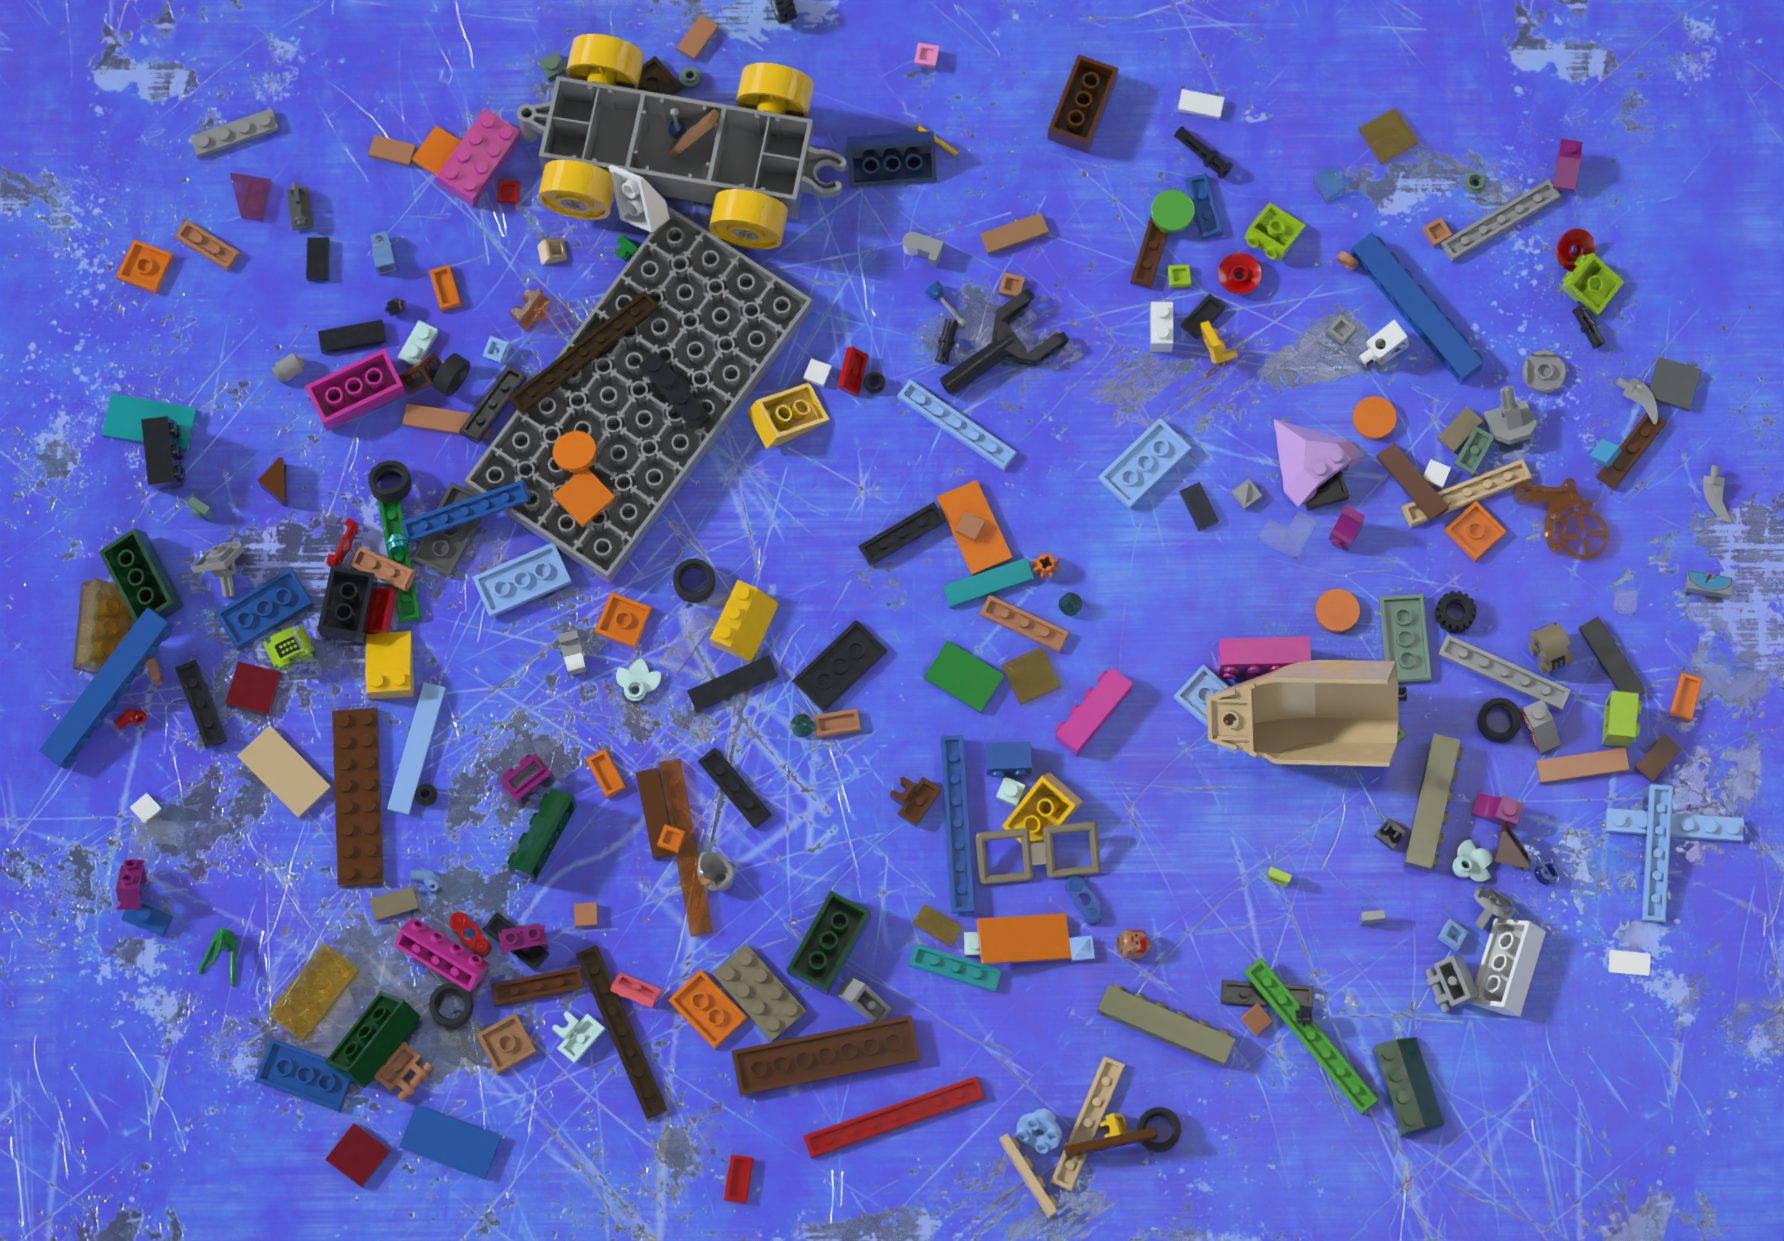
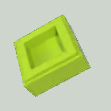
(1179, 276)
(1278, 877)

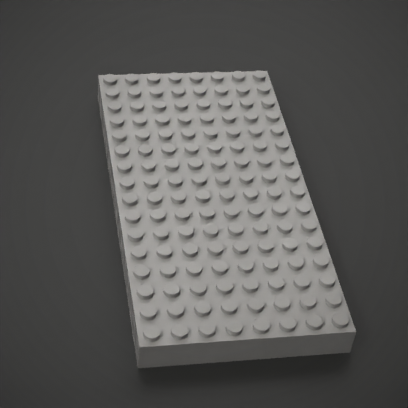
(719, 334)

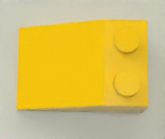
(787, 415)
(389, 665)
(1044, 805)

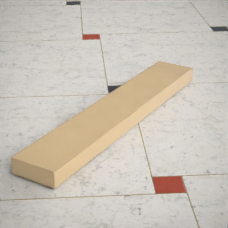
(1473, 490)
(1088, 1121)

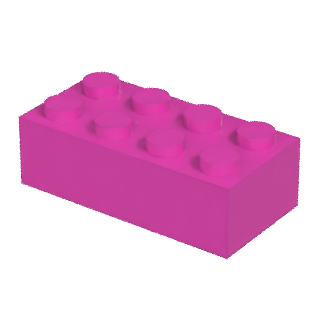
(478, 157)
(355, 389)
(1259, 655)

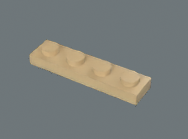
(1024, 1167)

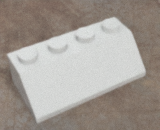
(1508, 966)

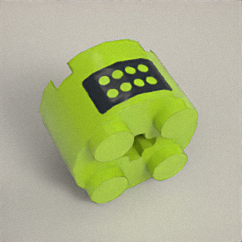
(289, 647)

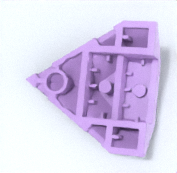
(1310, 459)

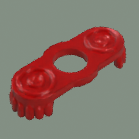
(340, 554)
(478, 945)

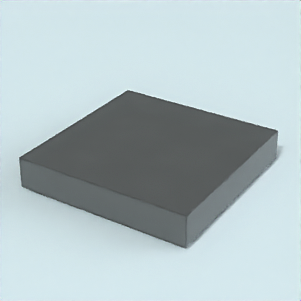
(1674, 383)

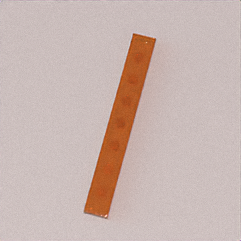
(687, 859)

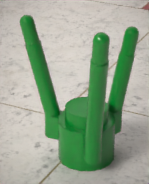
(221, 941)

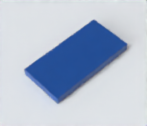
(264, 609)
(302, 1075)
(450, 1142)

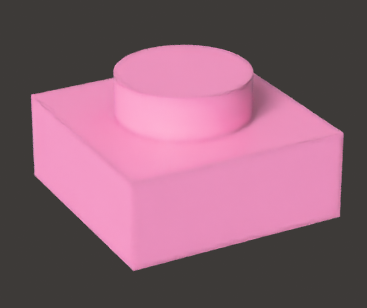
(926, 55)

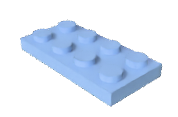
(1144, 463)
(521, 580)

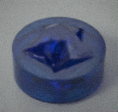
(1546, 873)

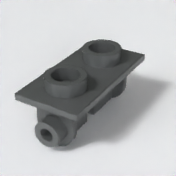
(299, 207)

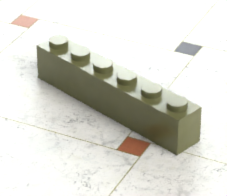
(1432, 802)
(1165, 1025)

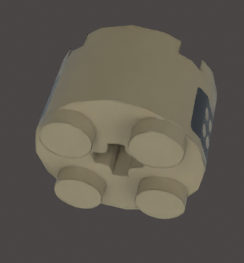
(1550, 647)

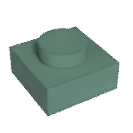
(552, 66)
(199, 509)

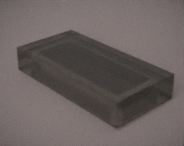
(1198, 506)

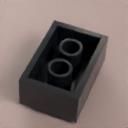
(163, 453)
(347, 604)

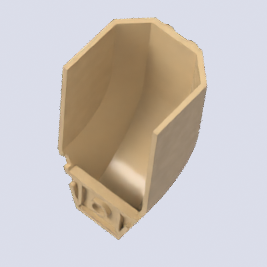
(1312, 714)

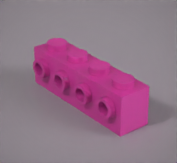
(441, 954)

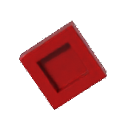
(508, 191)

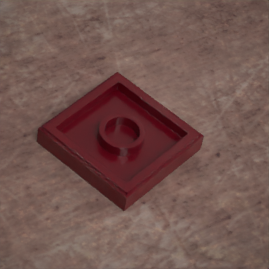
(253, 688)
(357, 1155)

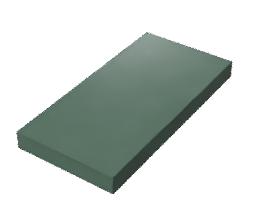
(1406, 636)

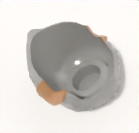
(715, 871)

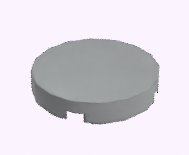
(1544, 372)

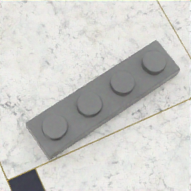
(234, 133)

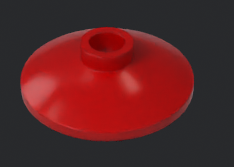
(1582, 243)
(1239, 264)

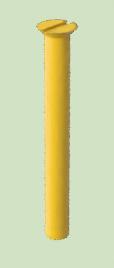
(939, 142)

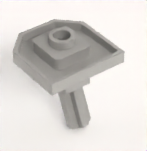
(1511, 421)
(221, 564)

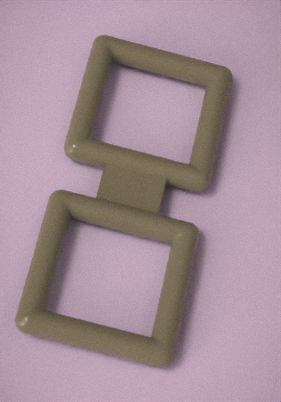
(1038, 853)

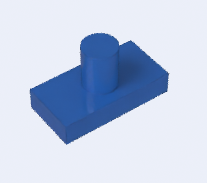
(149, 919)

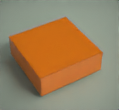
(671, 839)

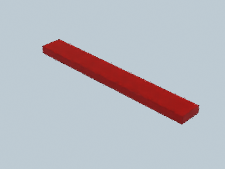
(893, 1117)

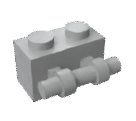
(1455, 980)

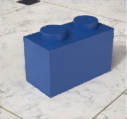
(1008, 759)

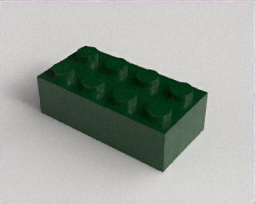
(828, 942)

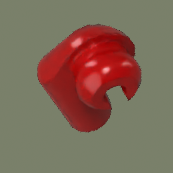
(131, 716)

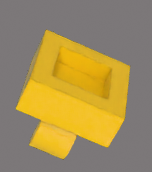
(1116, 1124)

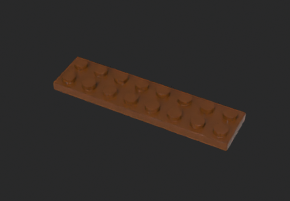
(357, 797)
(825, 1055)

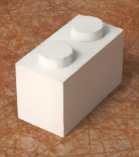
(1161, 327)

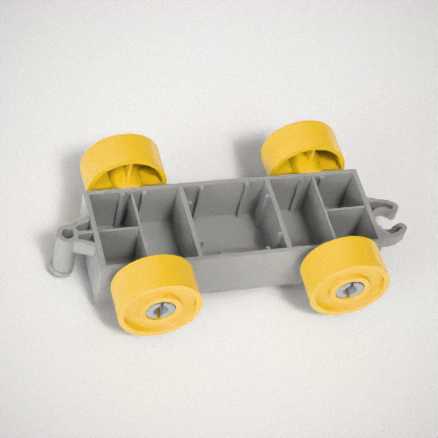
(746, 165)

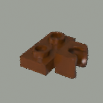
(915, 799)

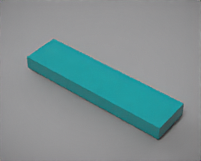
(988, 582)
(955, 968)

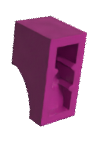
(1346, 528)
(1497, 809)

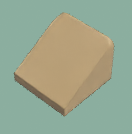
(552, 251)

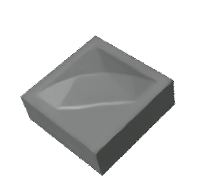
(1246, 494)

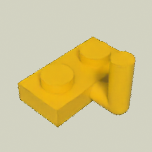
(1215, 345)

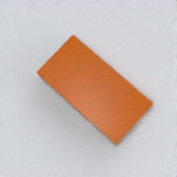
(445, 288)
(1686, 697)
(606, 773)

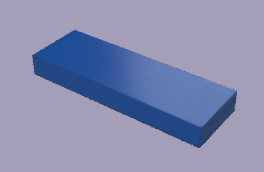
(1205, 206)

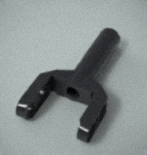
(1003, 346)

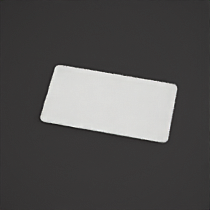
(1629, 962)

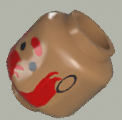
(1133, 944)

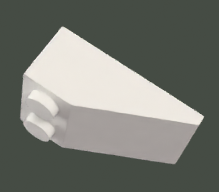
(638, 200)

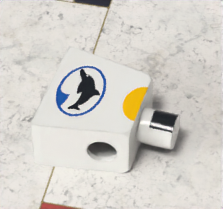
(1393, 341)

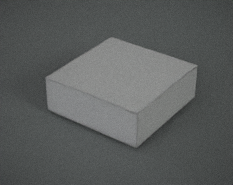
(1341, 330)
(1372, 917)

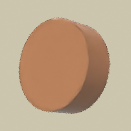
(1347, 260)

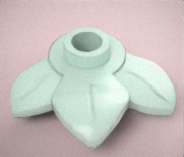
(637, 677)
(1474, 859)

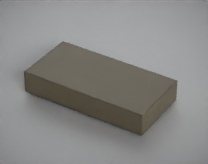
(1459, 429)
(394, 904)

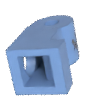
(383, 253)

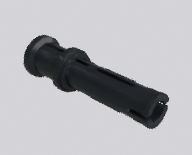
(1210, 158)

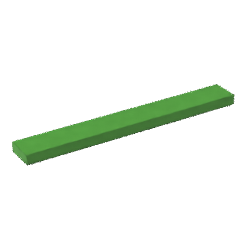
(1311, 1037)

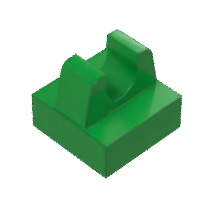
(627, 248)

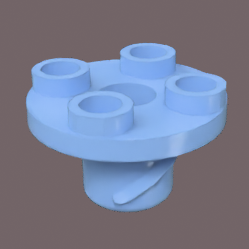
(1039, 1130)

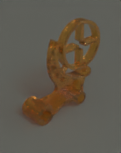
(1560, 500)

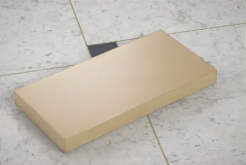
(284, 772)

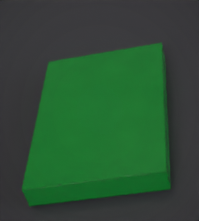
(964, 677)

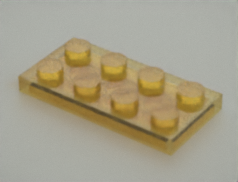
(313, 992)

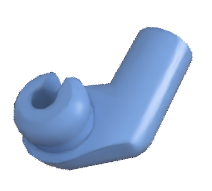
(428, 877)

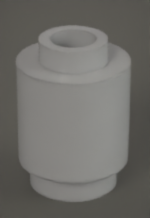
(288, 368)

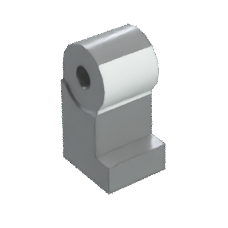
(923, 246)
(572, 652)

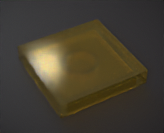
(1388, 136)
(1031, 676)

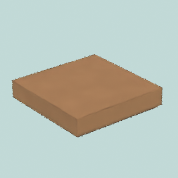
(506, 1043)

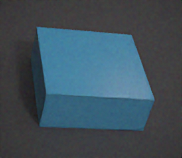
(1605, 453)

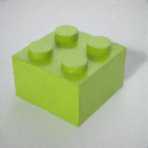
(1620, 719)

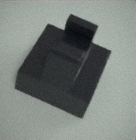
(1390, 834)

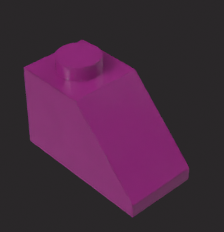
(1567, 165)

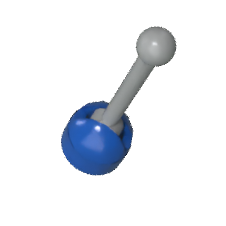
(676, 125)
(936, 292)

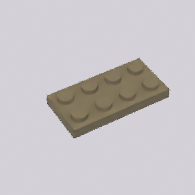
(759, 993)

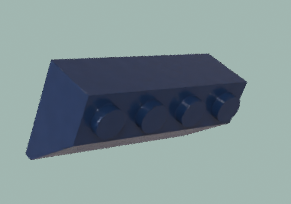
(892, 158)

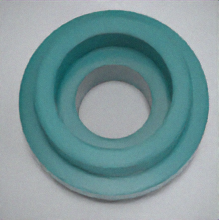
(397, 542)

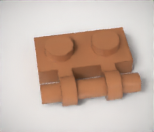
(398, 1067)

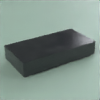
(318, 259)
(1207, 310)

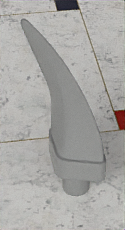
(1641, 394)
(1713, 490)

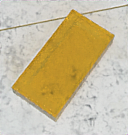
(937, 925)

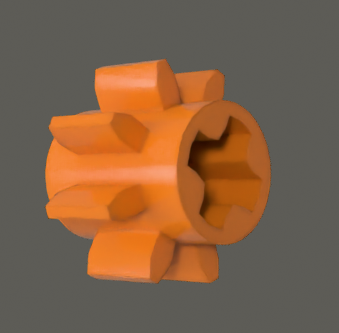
(1049, 569)

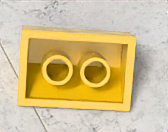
(743, 621)

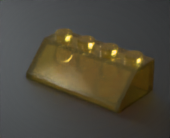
(100, 625)

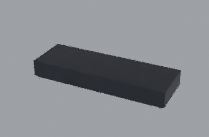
(352, 336)
(532, 958)

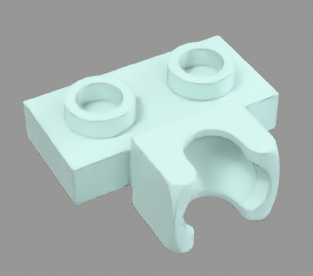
(577, 1036)

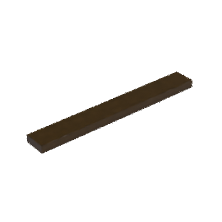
(583, 353)
(621, 1033)

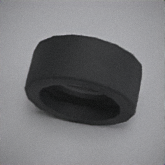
(451, 374)
(390, 468)
(692, 564)
(1499, 703)
(454, 1022)
(1176, 1126)

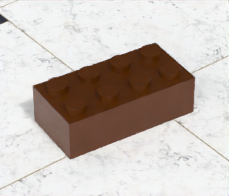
(1083, 103)

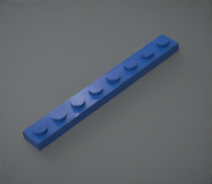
(957, 824)

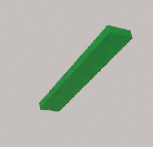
(406, 602)

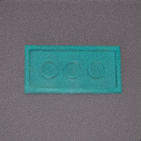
(126, 412)

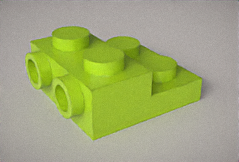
(1274, 232)
(1591, 283)

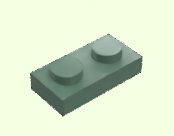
(1474, 450)

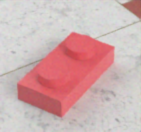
(635, 990)

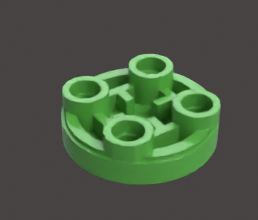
(1172, 211)

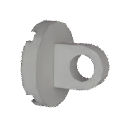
(1494, 903)

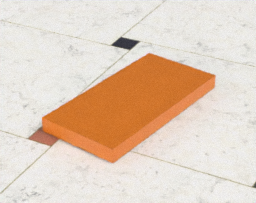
(990, 547)
(1023, 939)

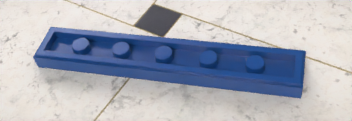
(466, 511)

